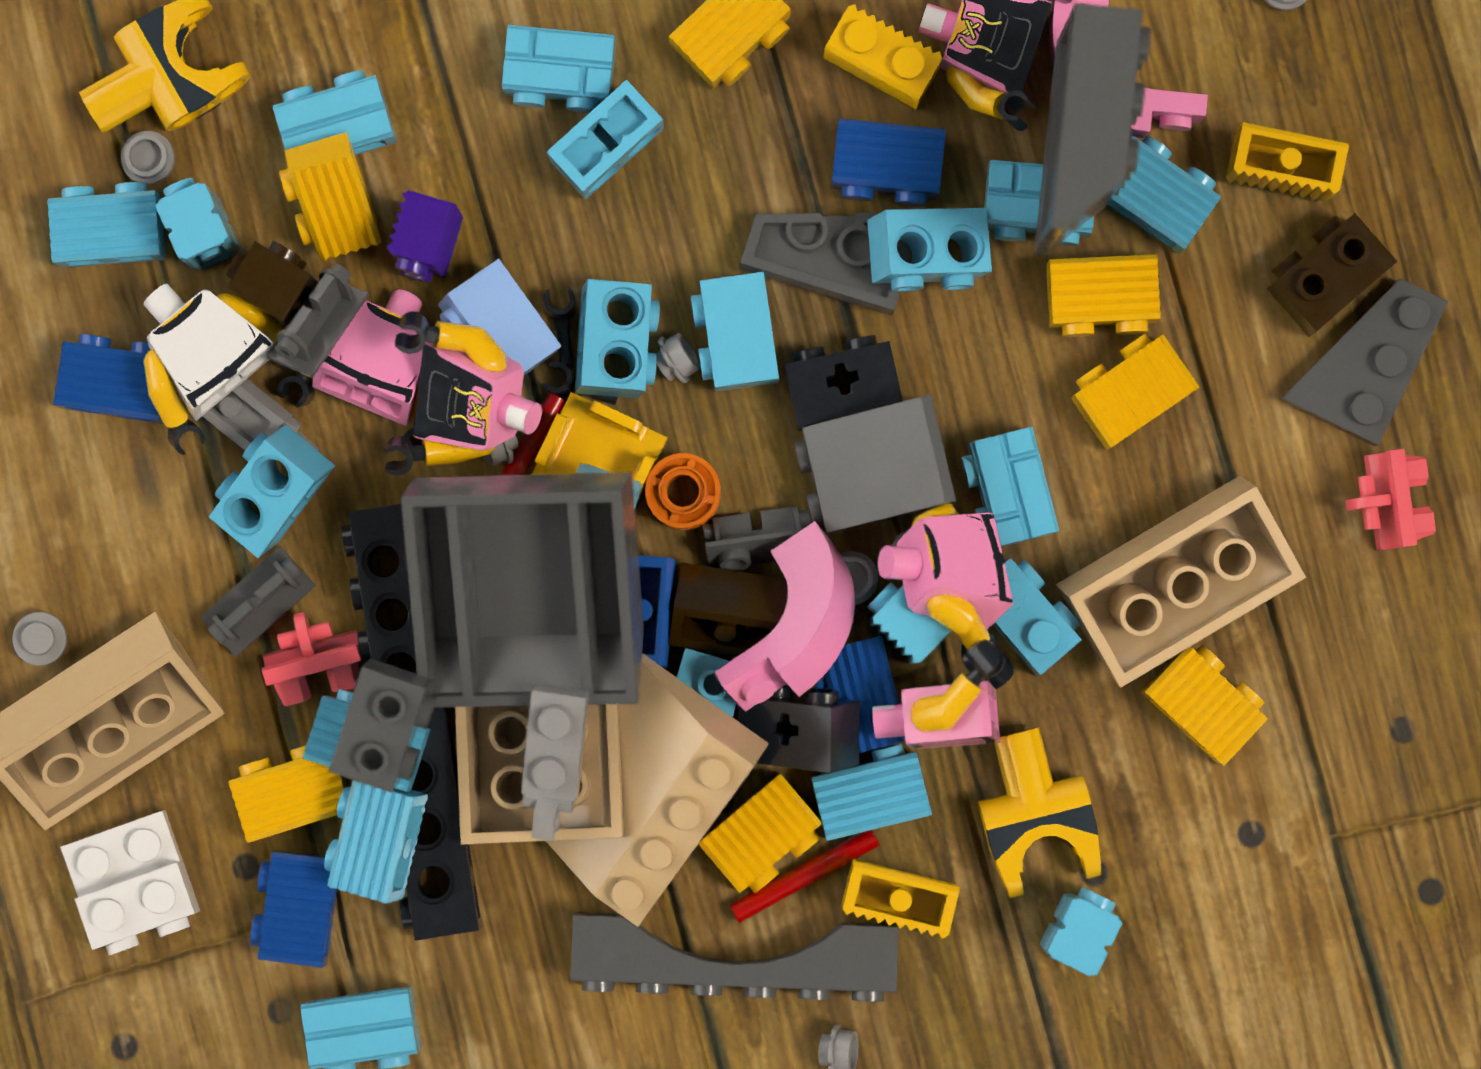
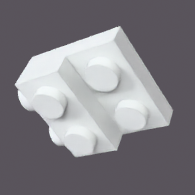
(130, 883)

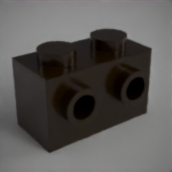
(1331, 273)
(271, 279)
(724, 609)

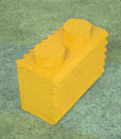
(725, 33)
(882, 56)
(1287, 161)
(331, 195)
(1103, 292)
(1133, 391)
(1206, 704)
(284, 795)
(761, 834)
(900, 898)

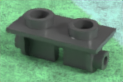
(318, 322)
(735, 546)
(257, 601)

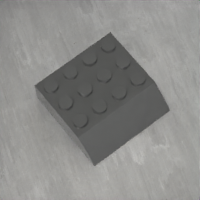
(1090, 117)
(524, 586)

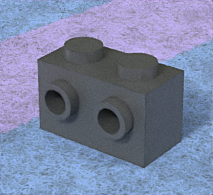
(382, 726)

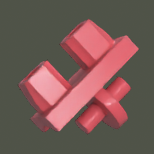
(1387, 499)
(308, 652)

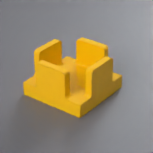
(601, 438)

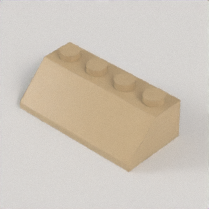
(1181, 580)
(102, 721)

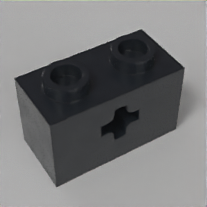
(808, 377)
(807, 730)

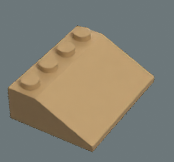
(491, 776)
(677, 776)

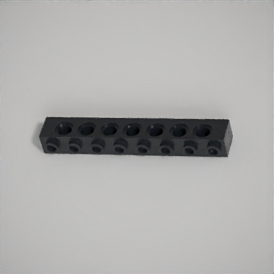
(459, 907)

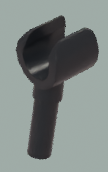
(562, 324)
(569, 385)

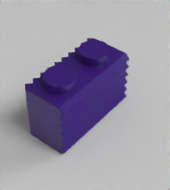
(424, 236)

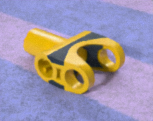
(159, 74)
(1036, 809)

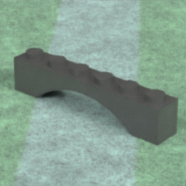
(845, 959)

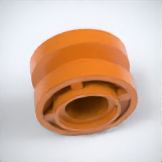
(680, 466)

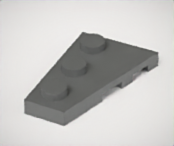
(820, 256)
(1371, 364)

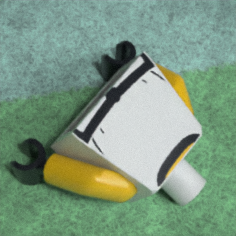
(202, 354)

